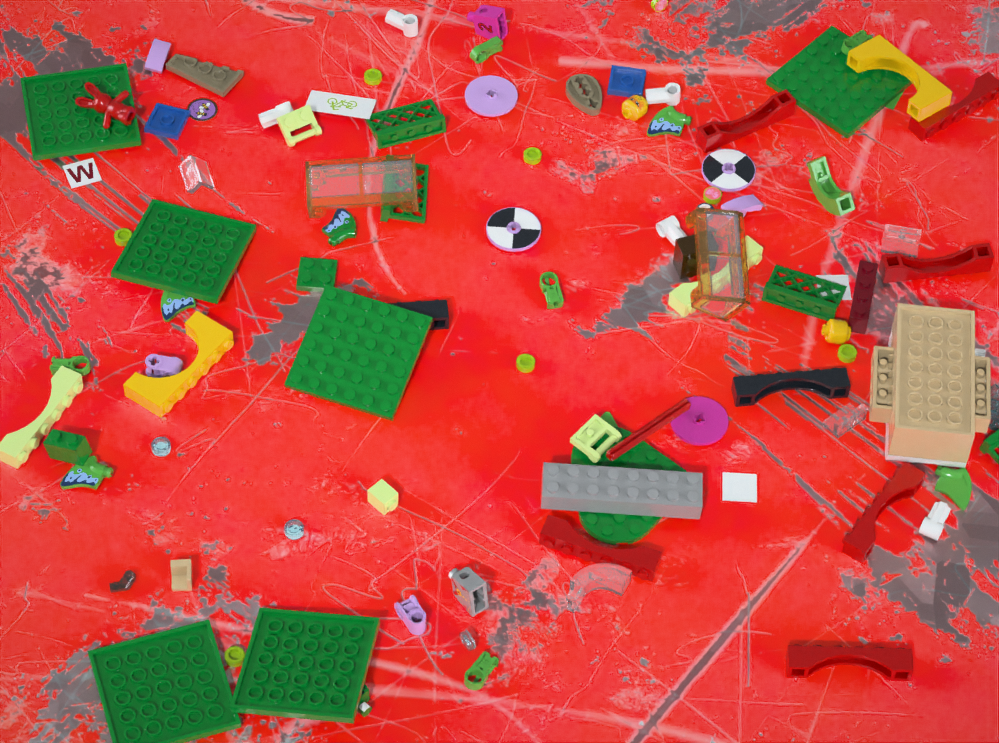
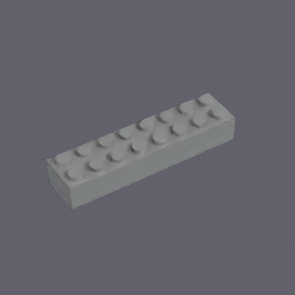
(622, 490)

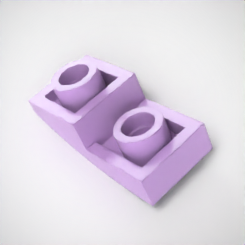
(157, 56)
(743, 204)

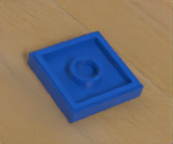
(626, 81)
(167, 121)

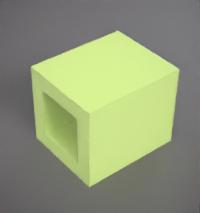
(383, 497)

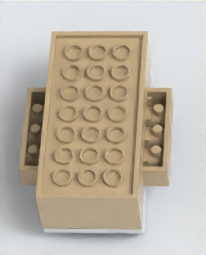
(930, 386)

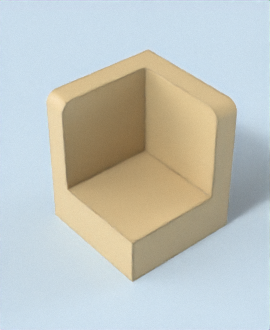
(181, 575)

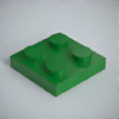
(316, 274)

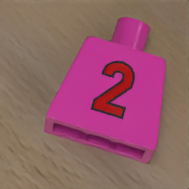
(489, 21)

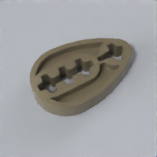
(592, 94)

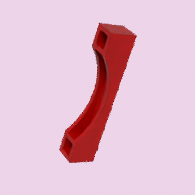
(984, 90)
(717, 134)
(904, 268)
(904, 485)
(560, 536)
(892, 663)

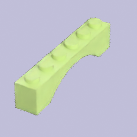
(680, 297)
(19, 444)

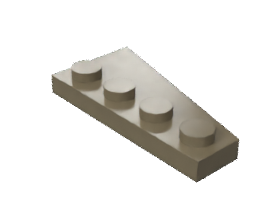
(214, 78)

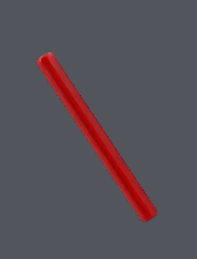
(648, 429)

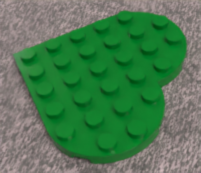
(621, 527)

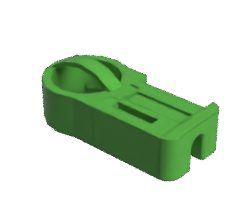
(855, 40)
(483, 51)
(552, 293)
(71, 364)
(481, 668)

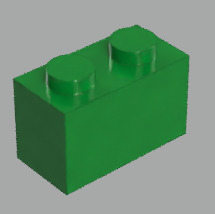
(67, 447)

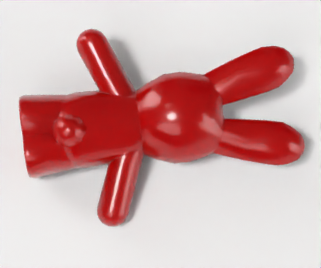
(105, 104)

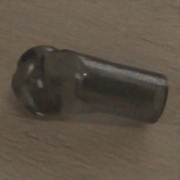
(125, 583)

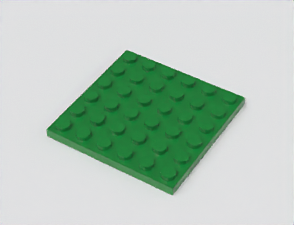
(832, 89)
(65, 129)
(184, 251)
(358, 352)
(305, 665)
(164, 687)

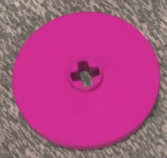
(706, 432)

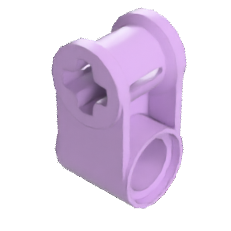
(164, 366)
(410, 612)

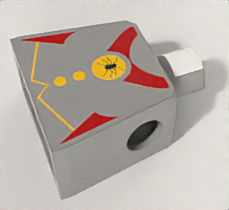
(469, 590)

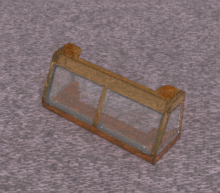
(361, 183)
(720, 262)

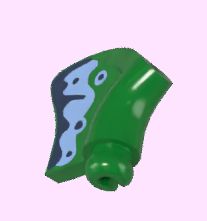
(340, 227)

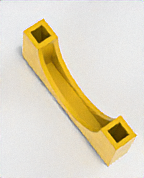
(881, 54)
(161, 394)

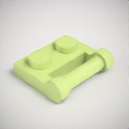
(296, 120)
(591, 433)

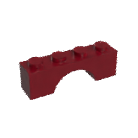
(862, 296)

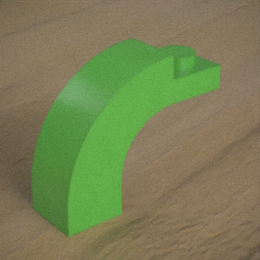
(826, 191)

